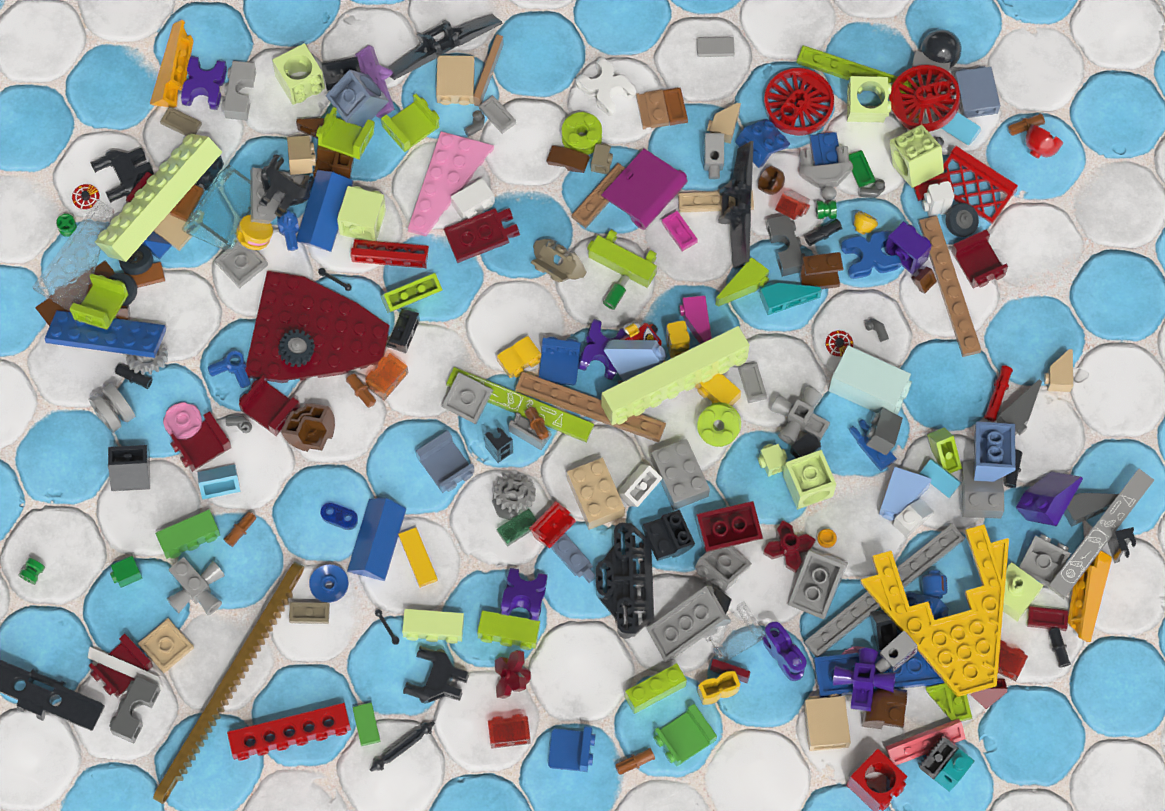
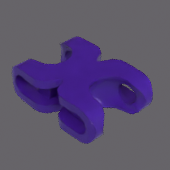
(204, 83)
(595, 349)
(524, 594)
(784, 651)

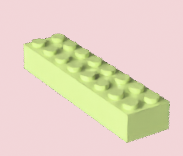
(158, 197)
(675, 376)

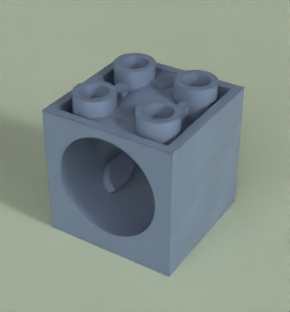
(357, 98)

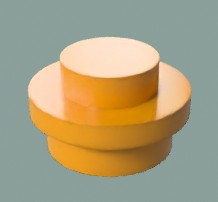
(827, 538)

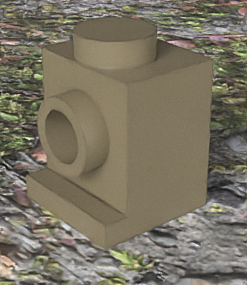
(601, 159)

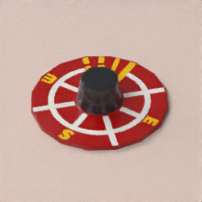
(85, 196)
(837, 342)

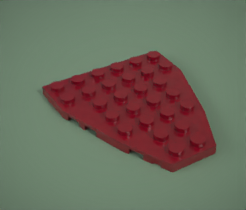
(341, 329)

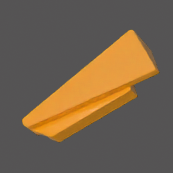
(173, 67)
(1088, 595)

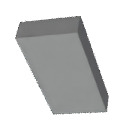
(715, 47)
(497, 114)
(752, 382)

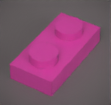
(679, 231)

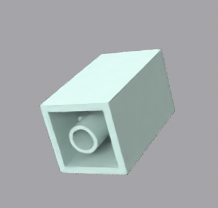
(870, 382)

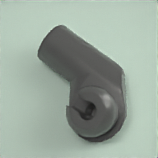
(239, 421)
(504, 513)

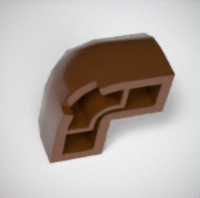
(333, 162)
(309, 427)
(886, 709)

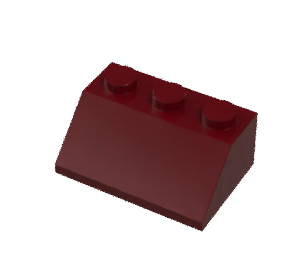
(728, 526)

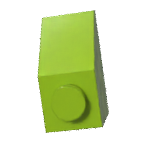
(945, 449)

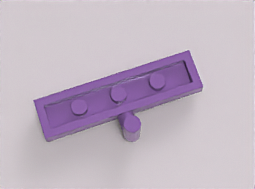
(369, 65)

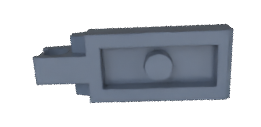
(573, 558)

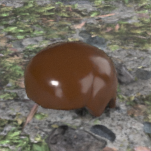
(771, 180)

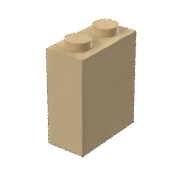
(455, 80)
(827, 722)

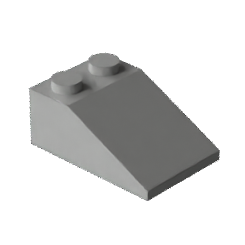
(981, 498)
(817, 583)

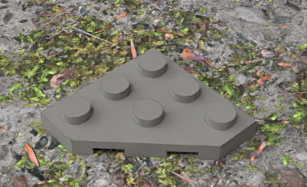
(258, 212)

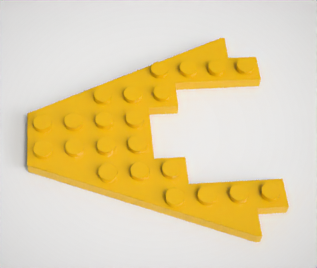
(959, 646)

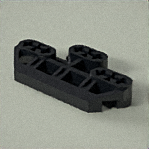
(623, 577)

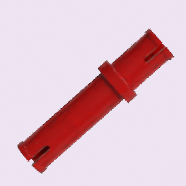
(1001, 386)

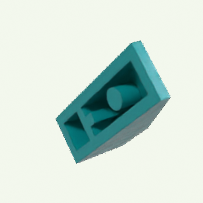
(785, 296)

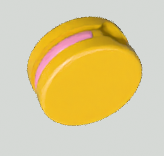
(253, 234)

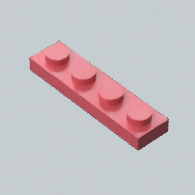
(921, 743)

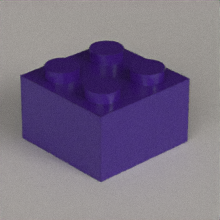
(909, 246)

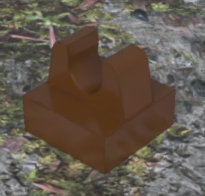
(924, 279)

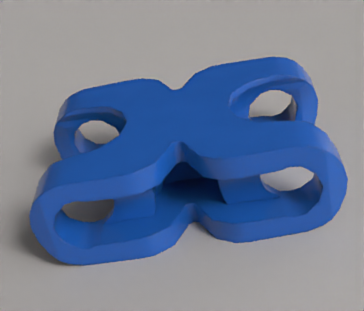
(870, 255)

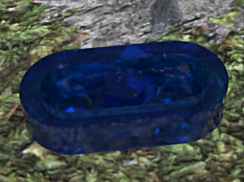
(338, 516)

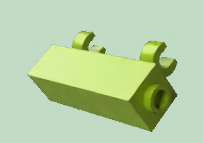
(623, 261)

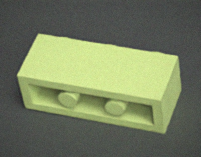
(433, 625)

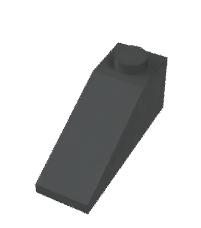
(1020, 410)
(1087, 505)

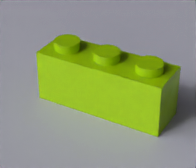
(411, 293)
(508, 630)
(655, 688)

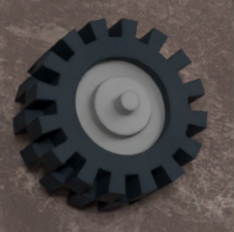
(296, 348)

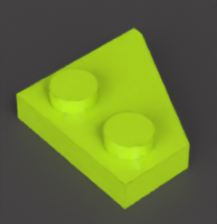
(950, 704)

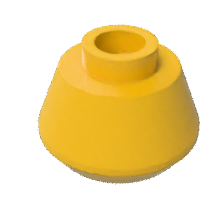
(864, 222)

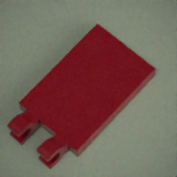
(480, 234)

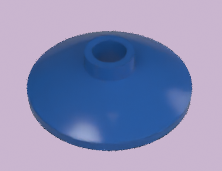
(328, 574)

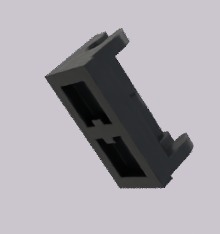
(404, 331)
(499, 447)
(1119, 543)

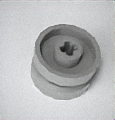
(108, 410)

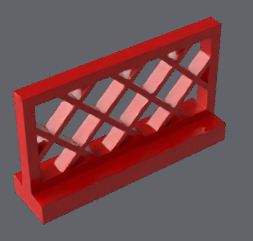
(987, 175)

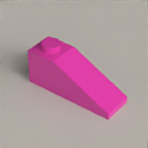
(696, 317)

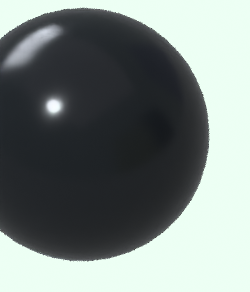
(942, 47)

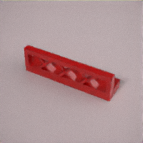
(389, 257)

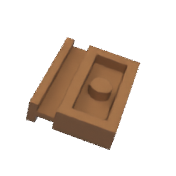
(652, 109)

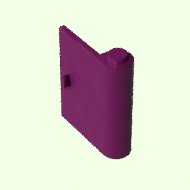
(648, 190)

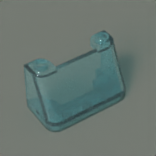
(221, 209)

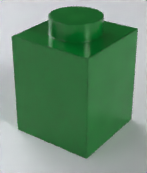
(125, 572)

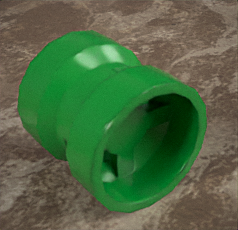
(824, 209)
(31, 571)

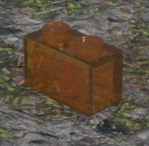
(386, 376)

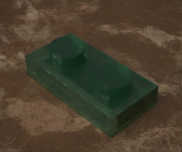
(516, 527)

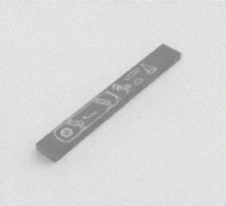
(1101, 533)

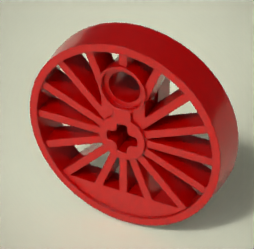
(915, 101)
(806, 102)

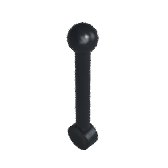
(322, 272)
(395, 640)

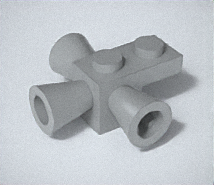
(800, 416)
(195, 586)

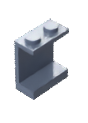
(977, 92)
(444, 462)

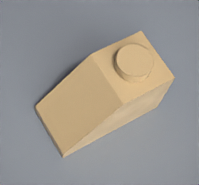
(725, 122)
(1060, 373)

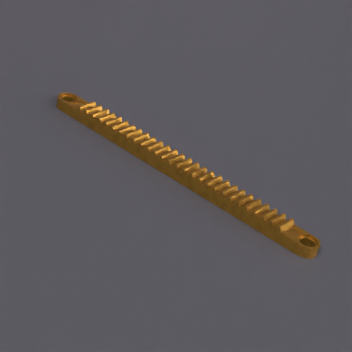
(229, 683)

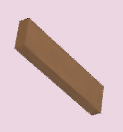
(488, 70)
(595, 202)

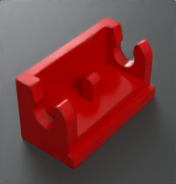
(552, 525)

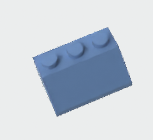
(993, 450)

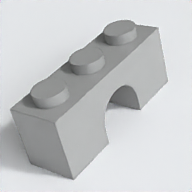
(240, 76)

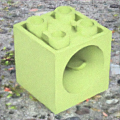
(295, 61)
(859, 113)
(916, 156)
(361, 214)
(809, 479)

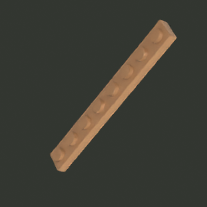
(950, 287)
(586, 406)

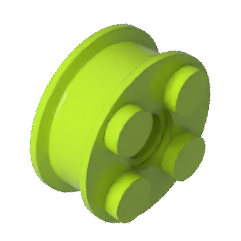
(581, 123)
(708, 430)

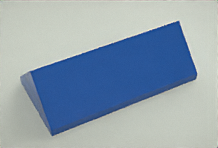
(320, 217)
(377, 539)

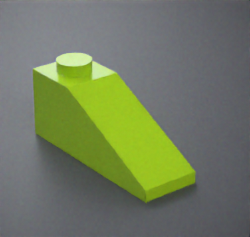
(746, 281)

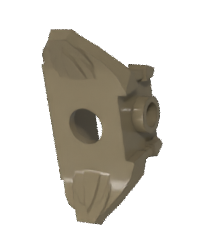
(570, 268)

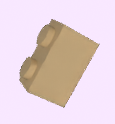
(300, 155)

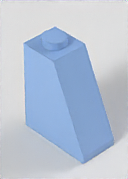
(634, 356)
(902, 491)

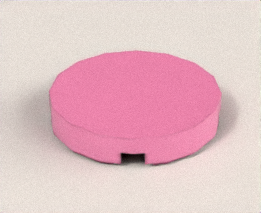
(182, 420)

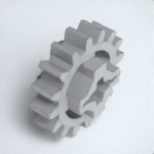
(148, 364)
(514, 493)

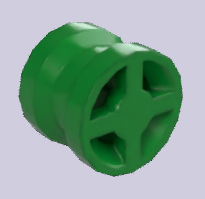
(66, 220)

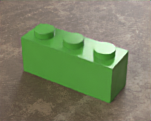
(188, 534)

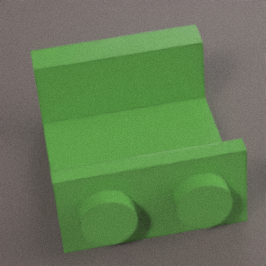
(685, 736)

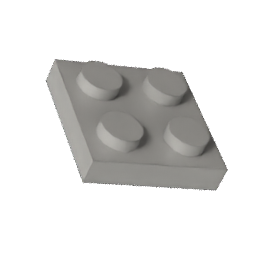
(241, 264)
(467, 398)

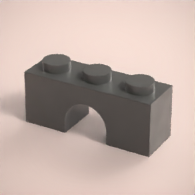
(782, 230)
(140, 693)

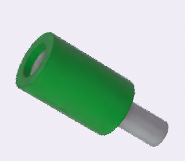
(616, 293)

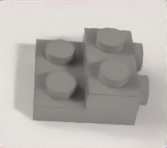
(1044, 559)
(722, 567)

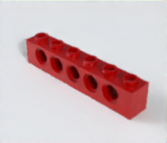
(278, 727)

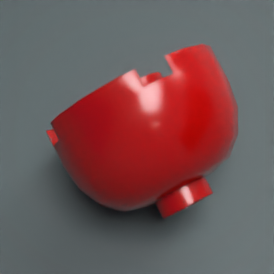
(1042, 142)

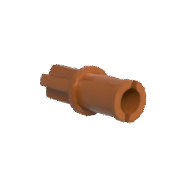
(1025, 124)
(361, 390)
(537, 423)
(239, 529)
(634, 761)

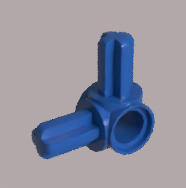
(288, 227)
(238, 370)

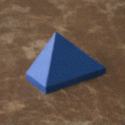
(157, 245)

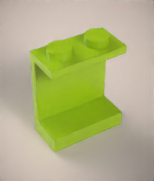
(411, 123)
(344, 136)
(101, 302)

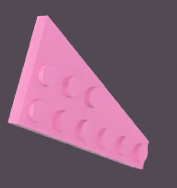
(448, 173)

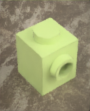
(772, 459)

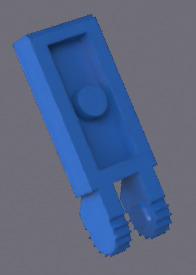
(880, 460)

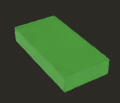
(366, 724)

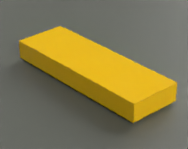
(418, 557)

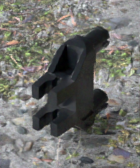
(125, 169)
(281, 188)
(439, 678)

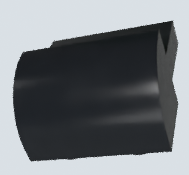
(668, 536)

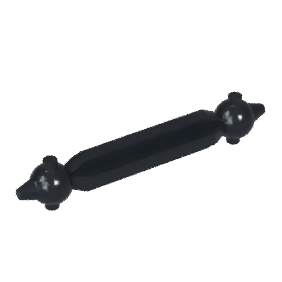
(402, 746)

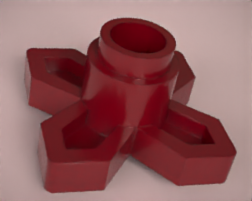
(791, 553)
(513, 674)

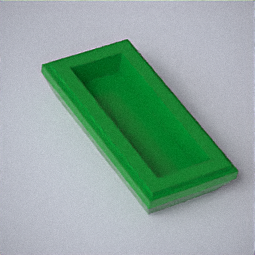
(861, 169)

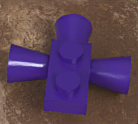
(864, 679)

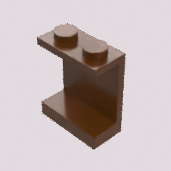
(821, 270)

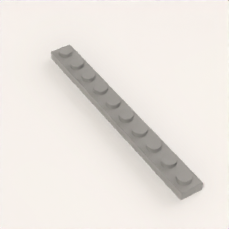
(861, 608)

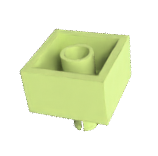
(1019, 591)

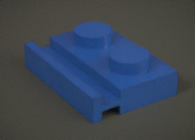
(824, 148)

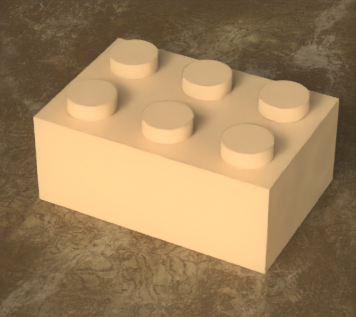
(595, 493)

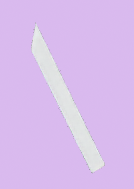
(122, 666)

